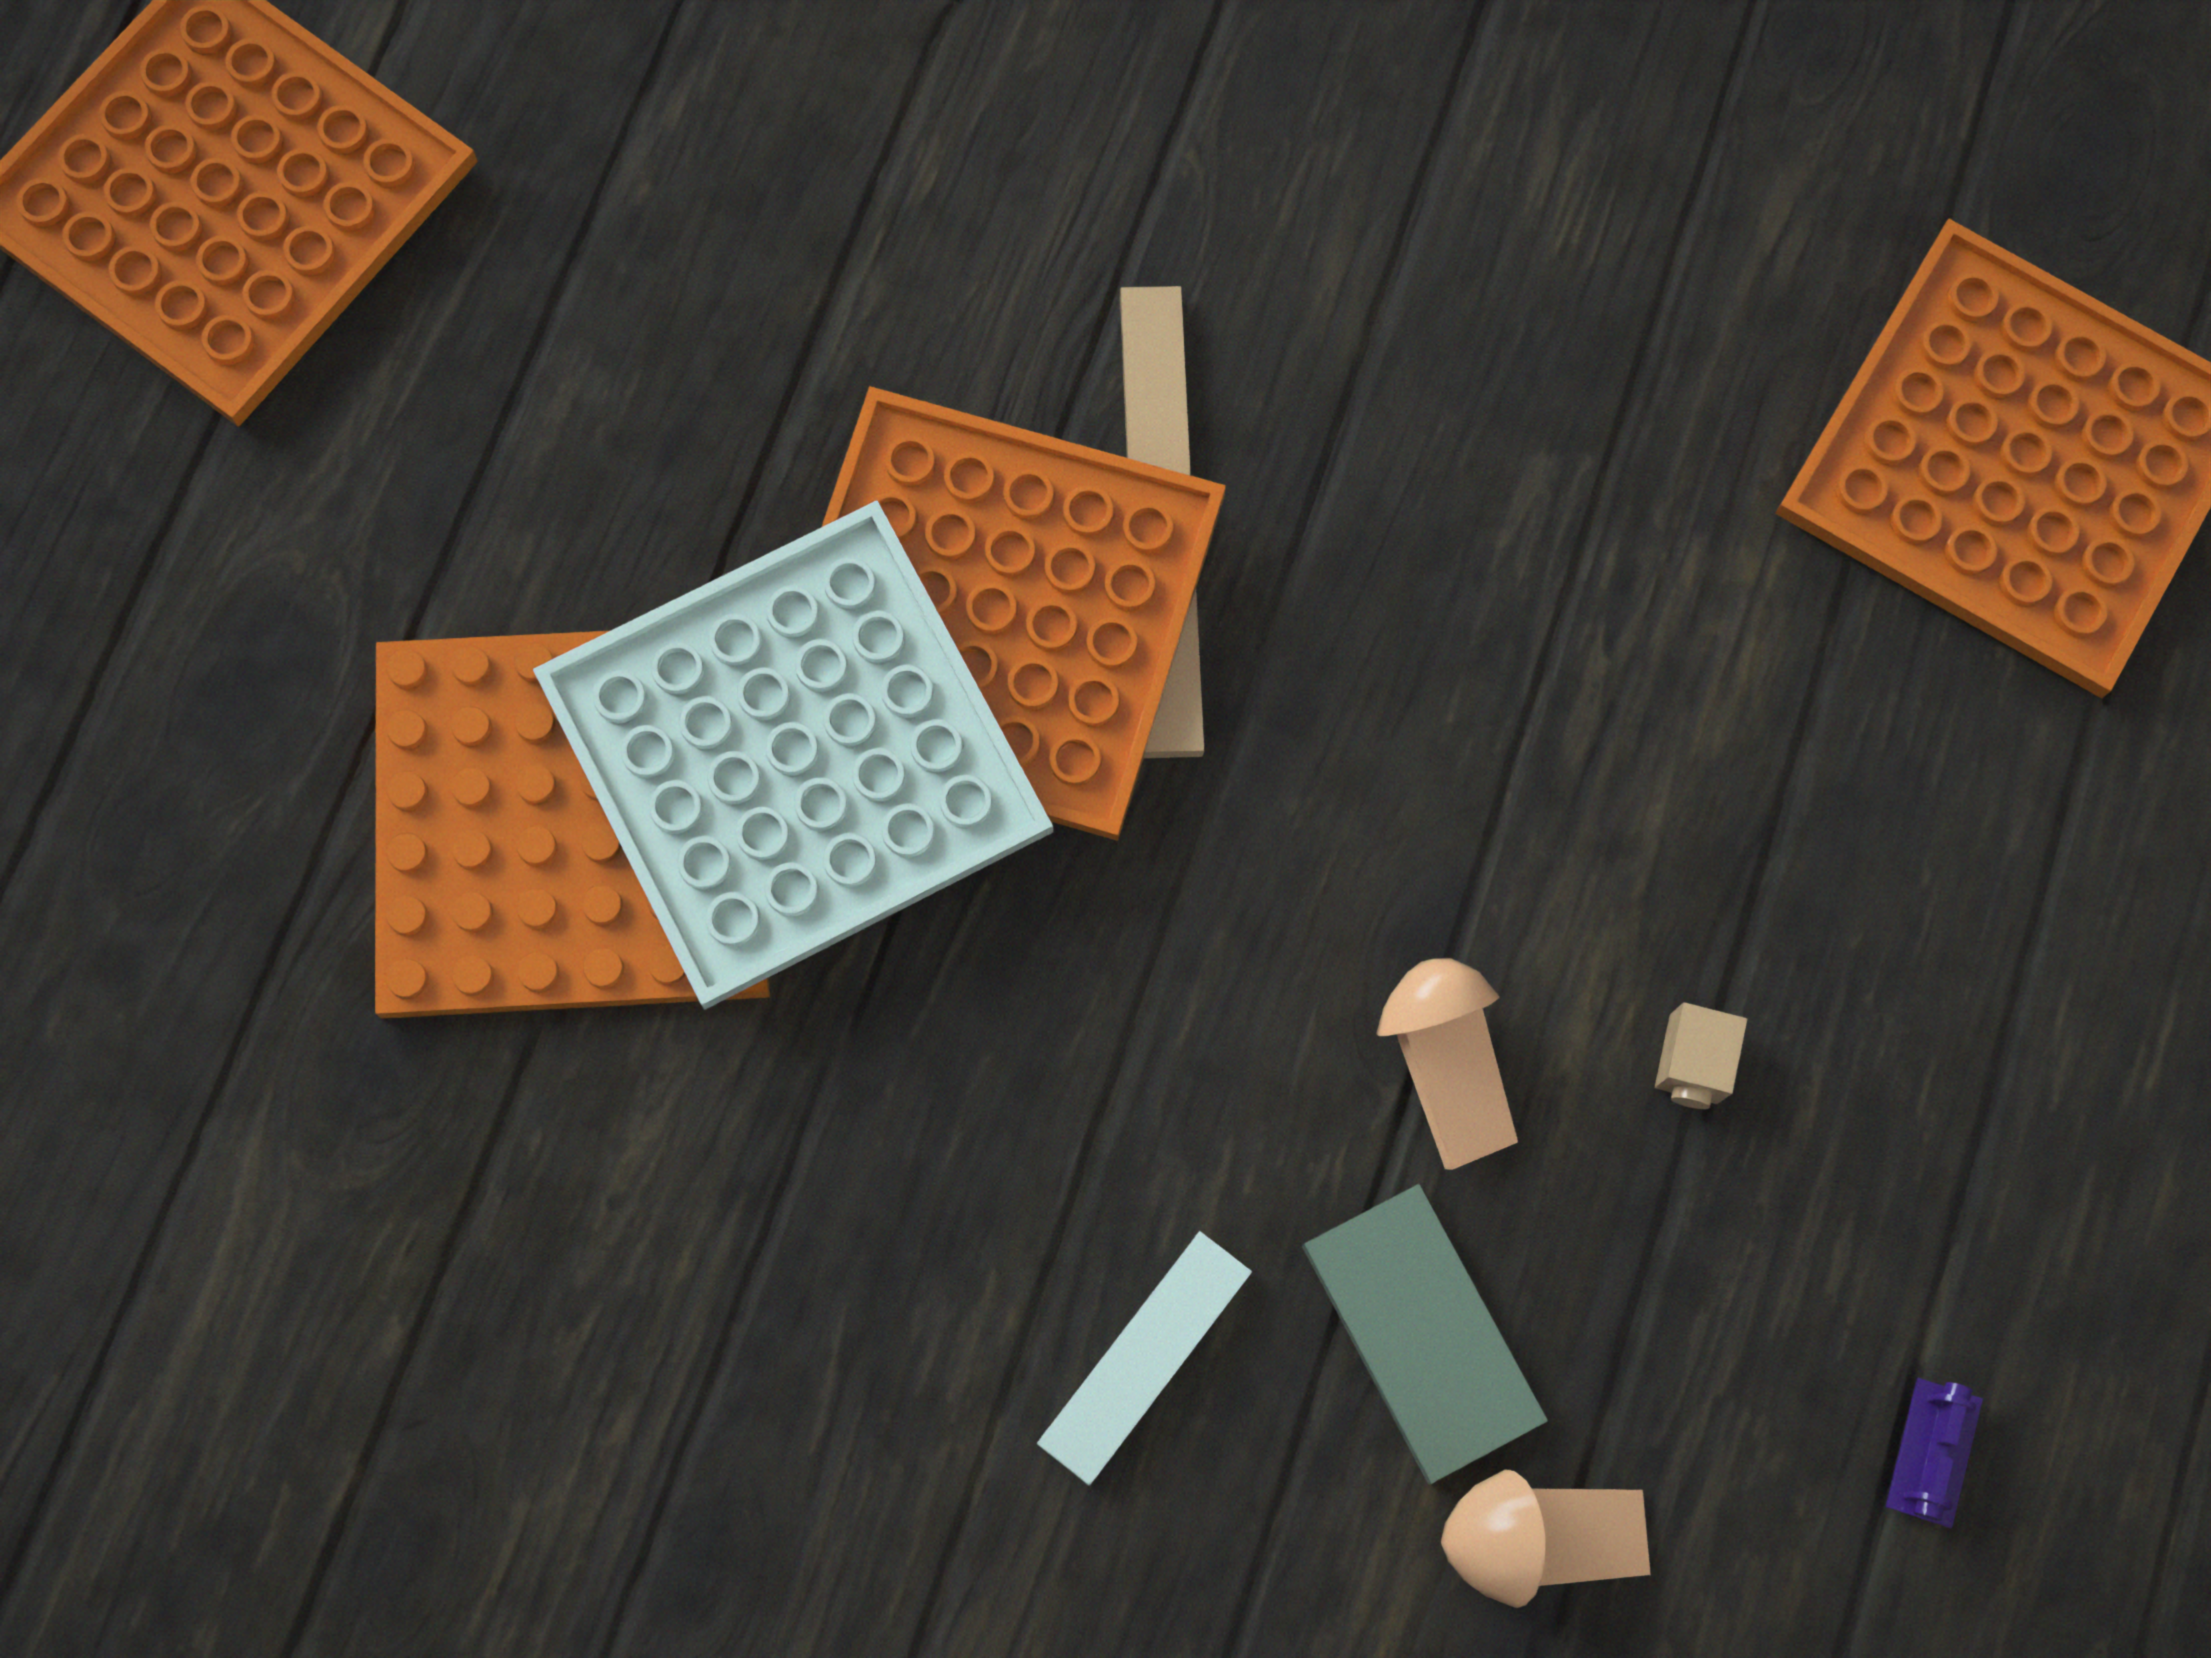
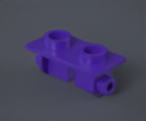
(1934, 1451)

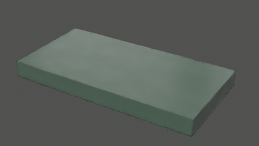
(1424, 1334)

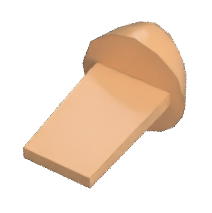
(1451, 1058)
(1522, 1538)

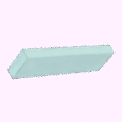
(1144, 1358)

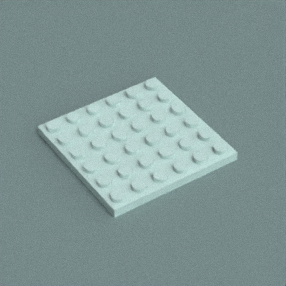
(792, 753)

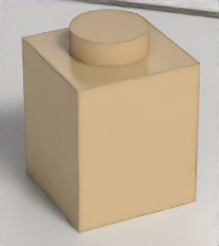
(1700, 1055)

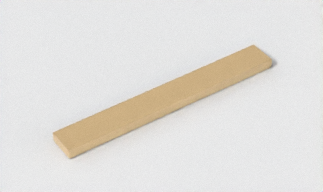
(1159, 436)

